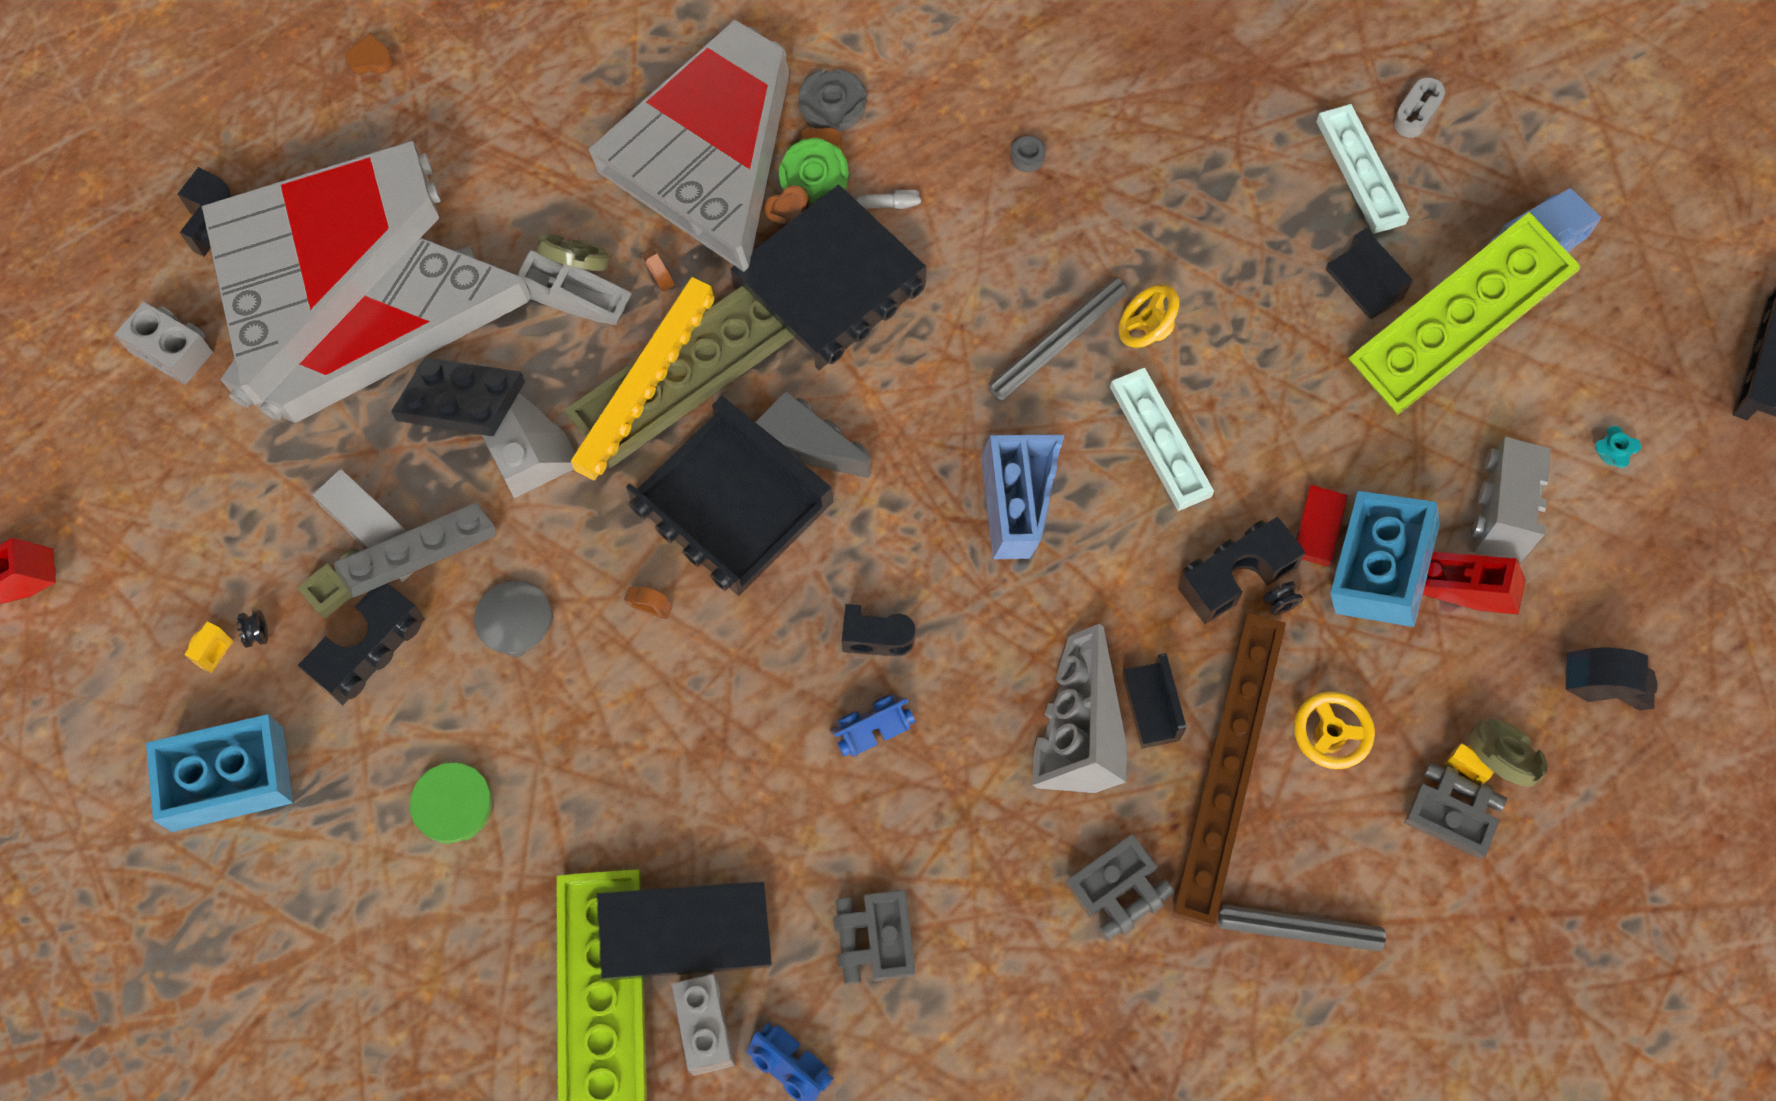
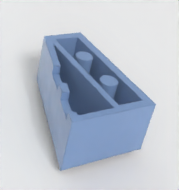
(1564, 217)
(1018, 490)

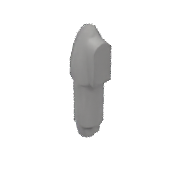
(899, 200)

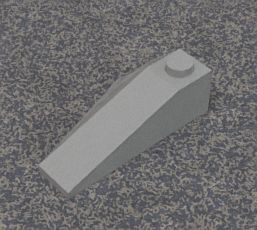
(529, 447)
(1085, 729)

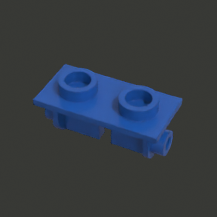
(858, 729)
(773, 1052)

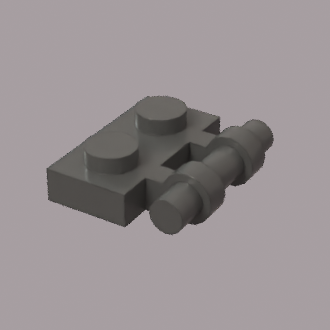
(1453, 820)
(1113, 875)
(888, 937)

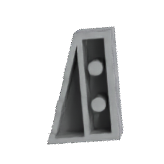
(1512, 500)

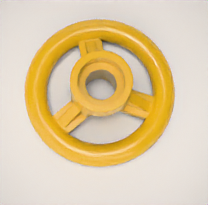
(1152, 319)
(1323, 740)

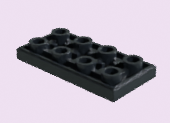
(682, 931)

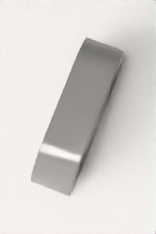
(1424, 110)

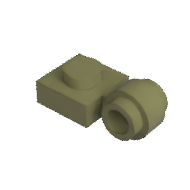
(325, 589)

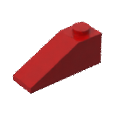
(24, 569)
(1476, 582)

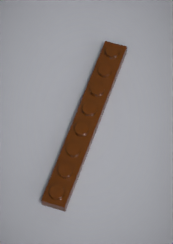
(1229, 771)

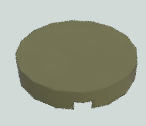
(574, 254)
(1508, 752)

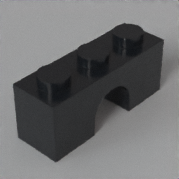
(1265, 549)
(346, 669)

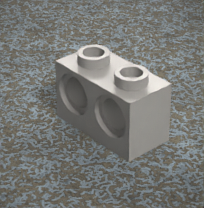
(162, 345)
(703, 1025)

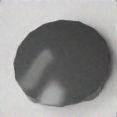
(513, 617)

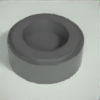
(1028, 154)

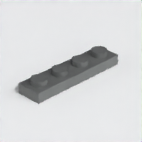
(414, 549)

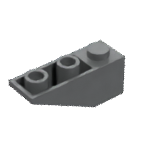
(812, 439)

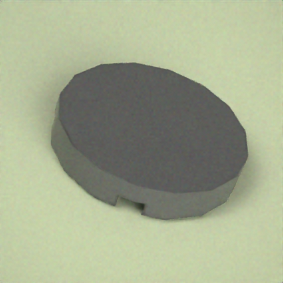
(832, 100)

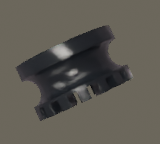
(1283, 599)
(253, 628)

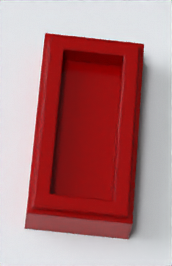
(1321, 524)

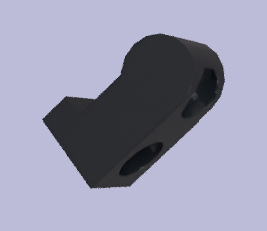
(877, 634)

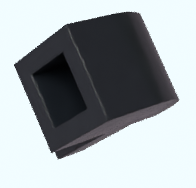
(198, 191)
(1611, 674)

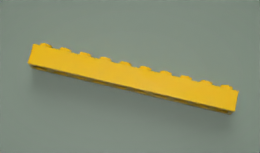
(642, 379)

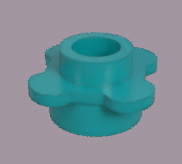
(1610, 453)

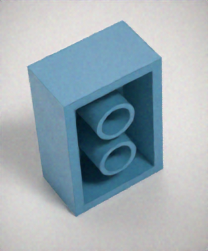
(1385, 558)
(218, 773)

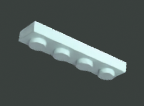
(1362, 169)
(1161, 439)

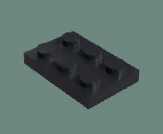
(458, 396)

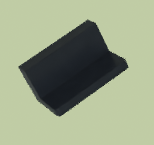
(1370, 275)
(1154, 703)

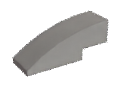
(573, 289)
(357, 512)

